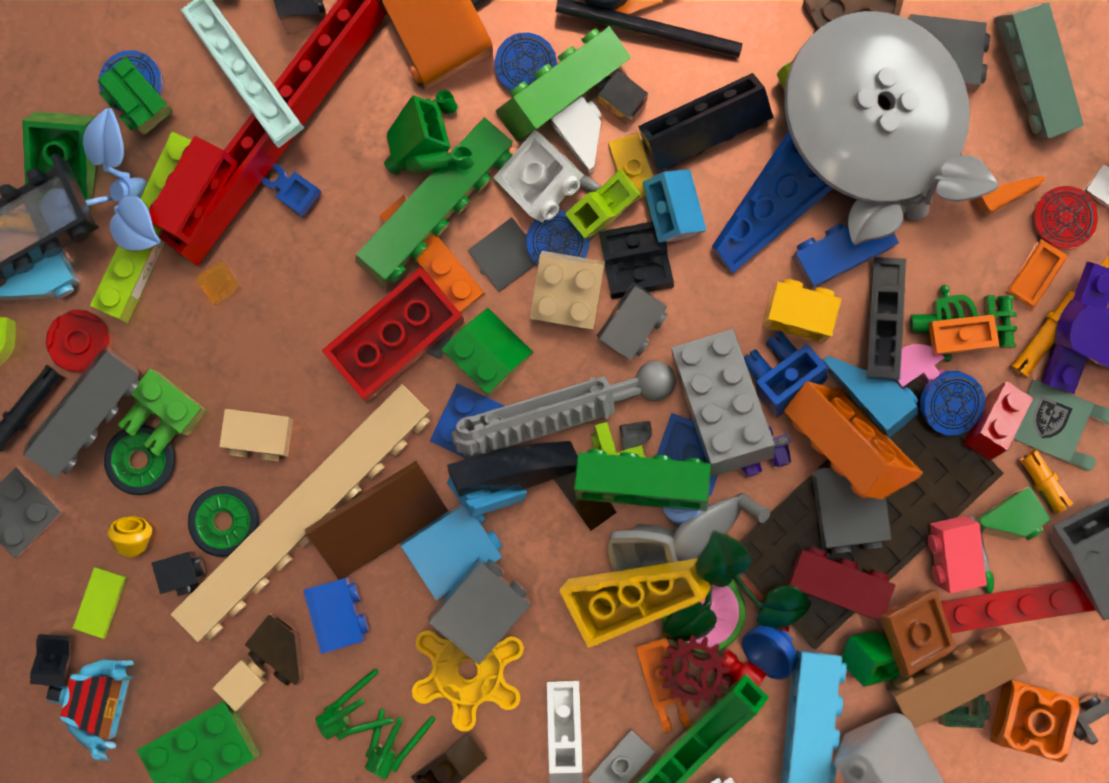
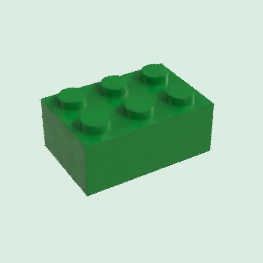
(200, 748)

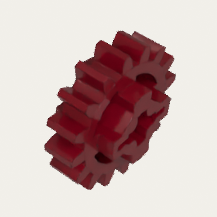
(708, 664)

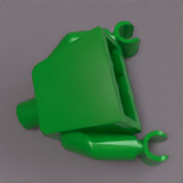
(420, 138)

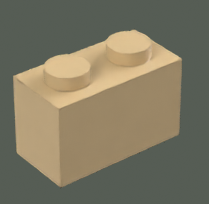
(256, 433)

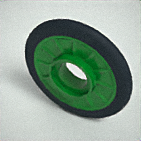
(126, 477)
(203, 514)

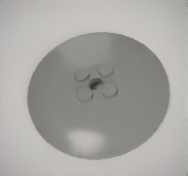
(837, 115)

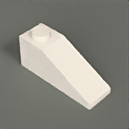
(564, 732)

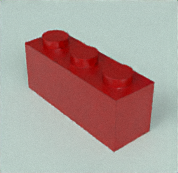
(191, 190)

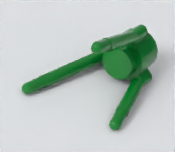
(335, 719)
(381, 758)

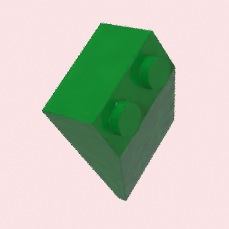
(60, 134)

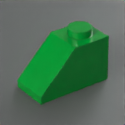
(1015, 517)
(870, 658)

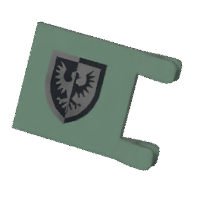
(1057, 422)

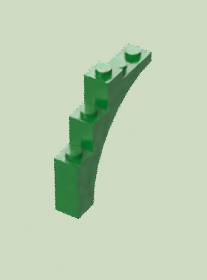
(706, 733)

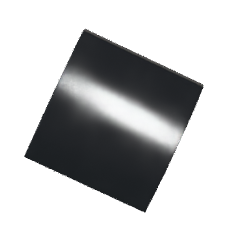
(635, 257)

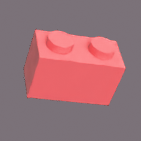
(957, 554)

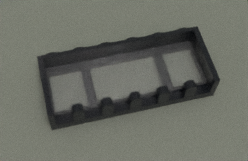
(41, 218)

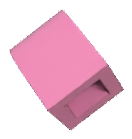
(918, 361)

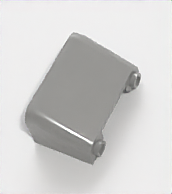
(885, 753)

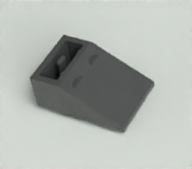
(1084, 548)

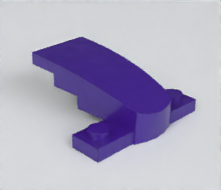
(1081, 330)

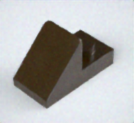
(591, 512)

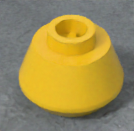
(129, 535)

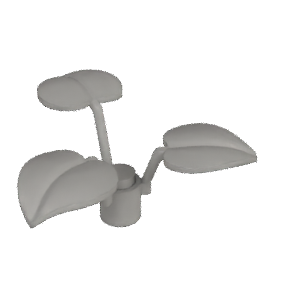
(961, 180)

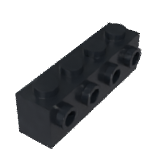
(706, 122)

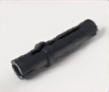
(27, 404)

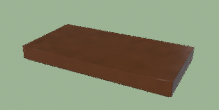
(376, 520)

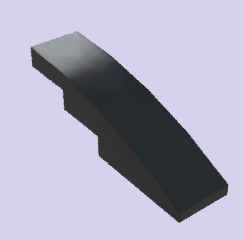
(886, 318)
(512, 466)

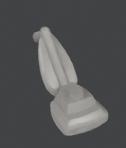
(660, 545)

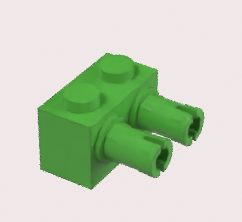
(161, 397)

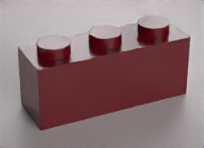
(841, 583)

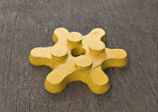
(462, 692)

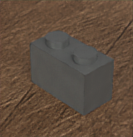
(632, 321)

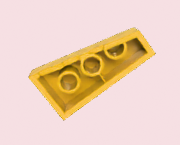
(630, 598)

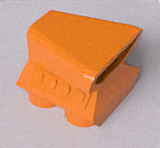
(1035, 720)

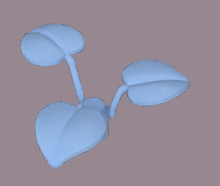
(132, 223)

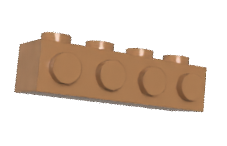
(957, 677)

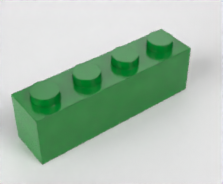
(643, 480)

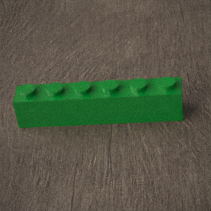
(432, 204)

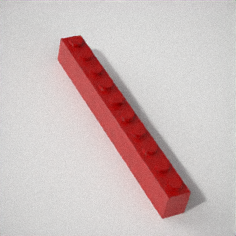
(303, 88)

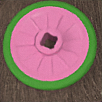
(730, 613)

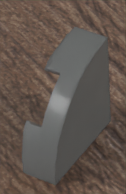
(635, 434)

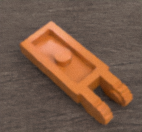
(650, 660)

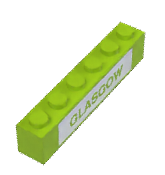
(131, 268)

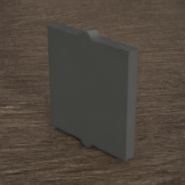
(503, 254)

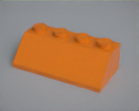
(850, 441)

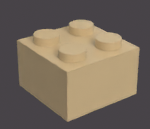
(567, 290)

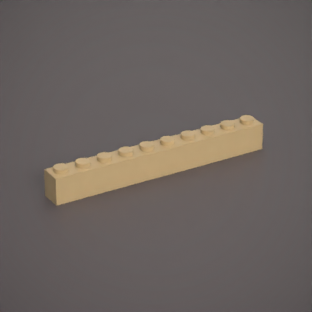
(314, 499)

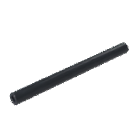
(649, 27)

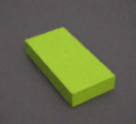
(99, 602)

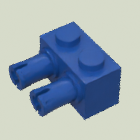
(781, 384)

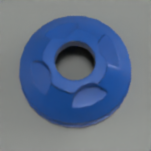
(771, 651)

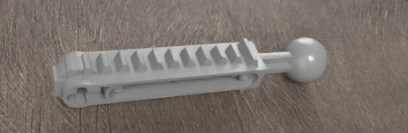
(558, 410)

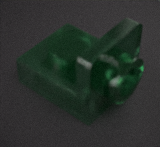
(963, 718)

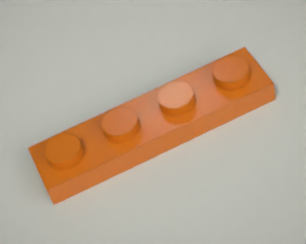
(444, 268)

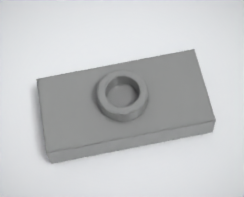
(623, 760)

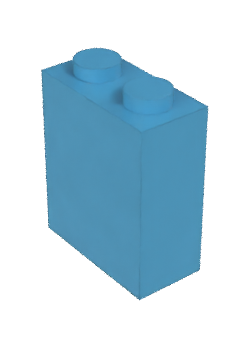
(449, 548)

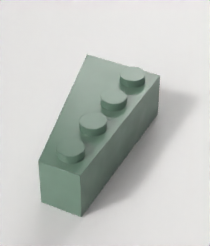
(1040, 69)

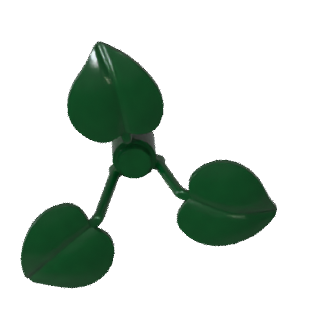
(719, 564)

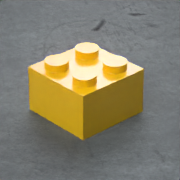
(802, 311)

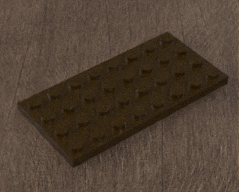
(949, 484)

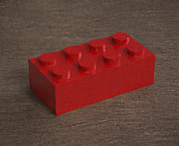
(393, 335)

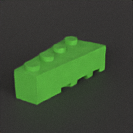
(563, 83)

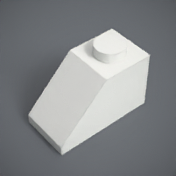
(580, 131)

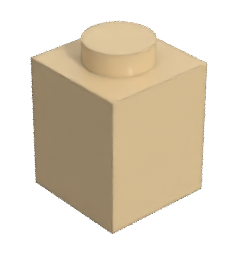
(241, 683)

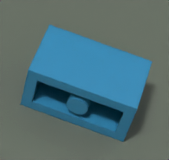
(674, 205)

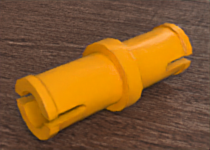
(1046, 481)

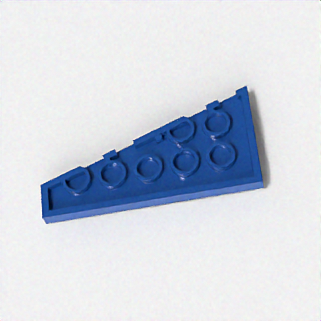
(772, 204)

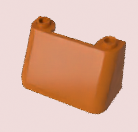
(439, 37)

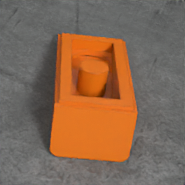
(1006, 194)

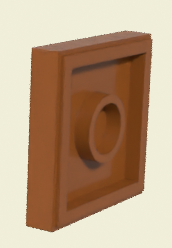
(918, 632)

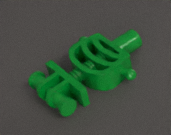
(941, 311)

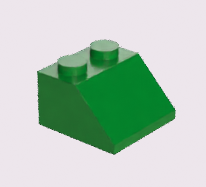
(487, 351)

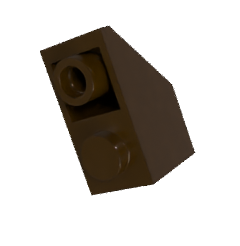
(279, 647)
(452, 763)

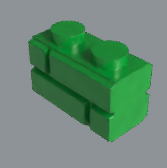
(134, 96)

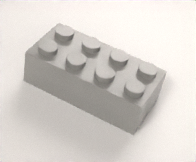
(723, 402)

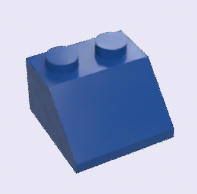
(336, 614)

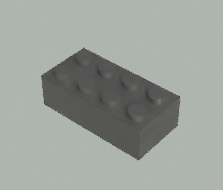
(81, 411)

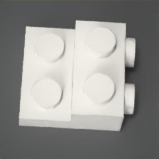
(539, 177)

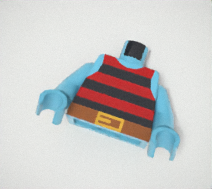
(93, 703)

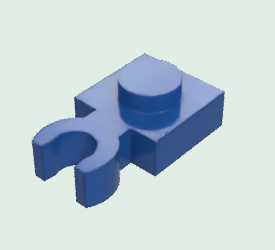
(293, 192)

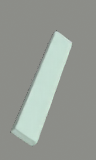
(243, 70)

